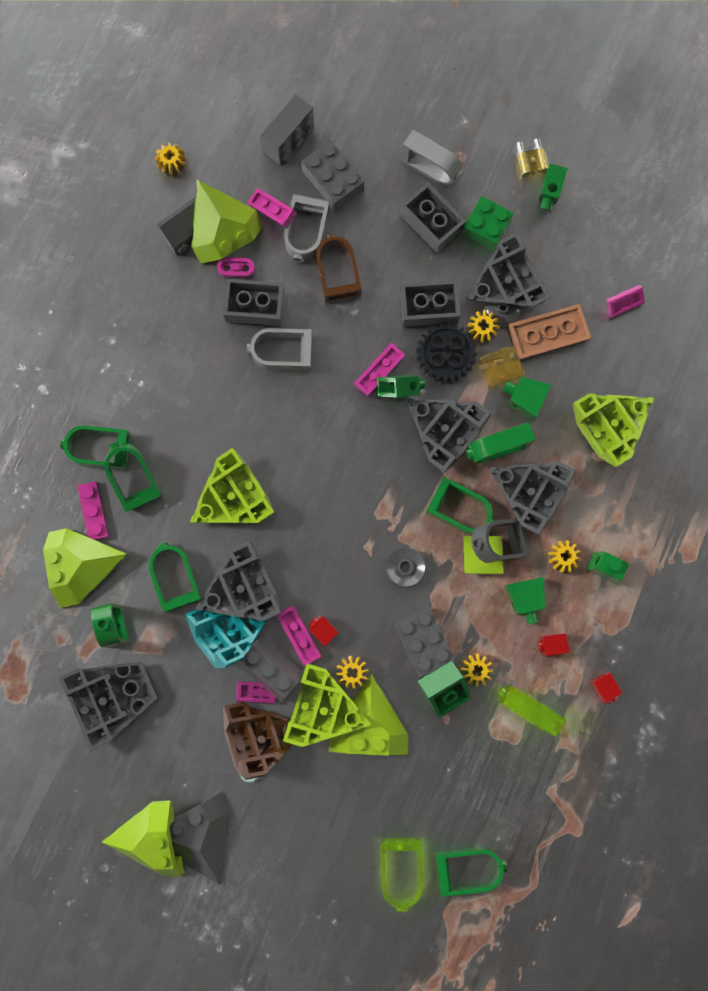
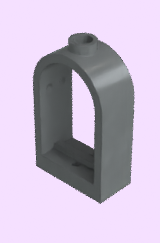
(517, 538)

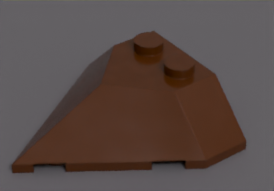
(254, 739)

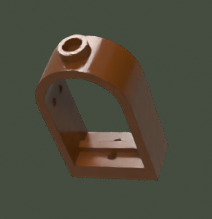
(344, 291)

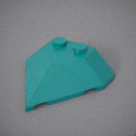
(222, 636)

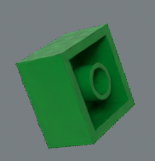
(487, 223)
(445, 689)

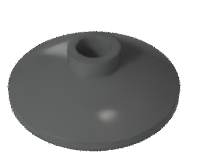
(505, 317)
(413, 560)

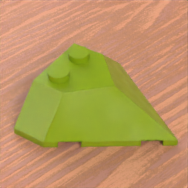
(221, 224)
(612, 424)
(232, 494)
(76, 565)
(322, 710)
(386, 731)
(148, 839)

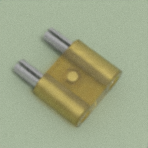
(532, 161)

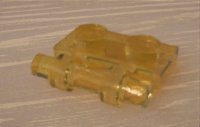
(503, 372)

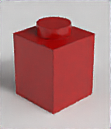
(322, 630)
(553, 644)
(606, 688)

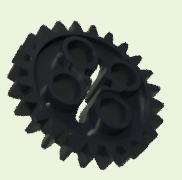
(446, 336)

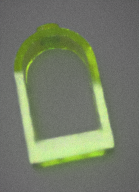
(531, 710)
(401, 844)

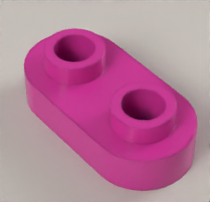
(236, 266)

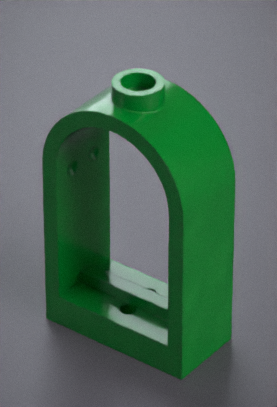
(501, 444)
(120, 458)
(140, 497)
(439, 497)
(182, 600)
(105, 623)
(444, 875)

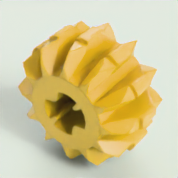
(177, 159)
(478, 330)
(564, 548)
(483, 672)
(350, 679)

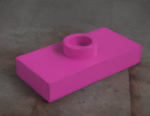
(625, 301)
(253, 693)

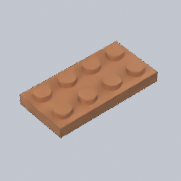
(549, 332)

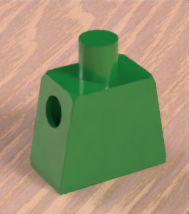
(553, 182)
(400, 385)
(527, 396)
(608, 567)
(527, 598)

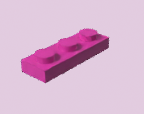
(272, 208)
(379, 368)
(93, 511)
(298, 635)

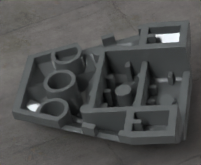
(107, 699)

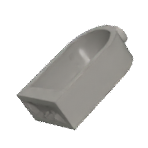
(431, 159)
(310, 205)
(306, 349)

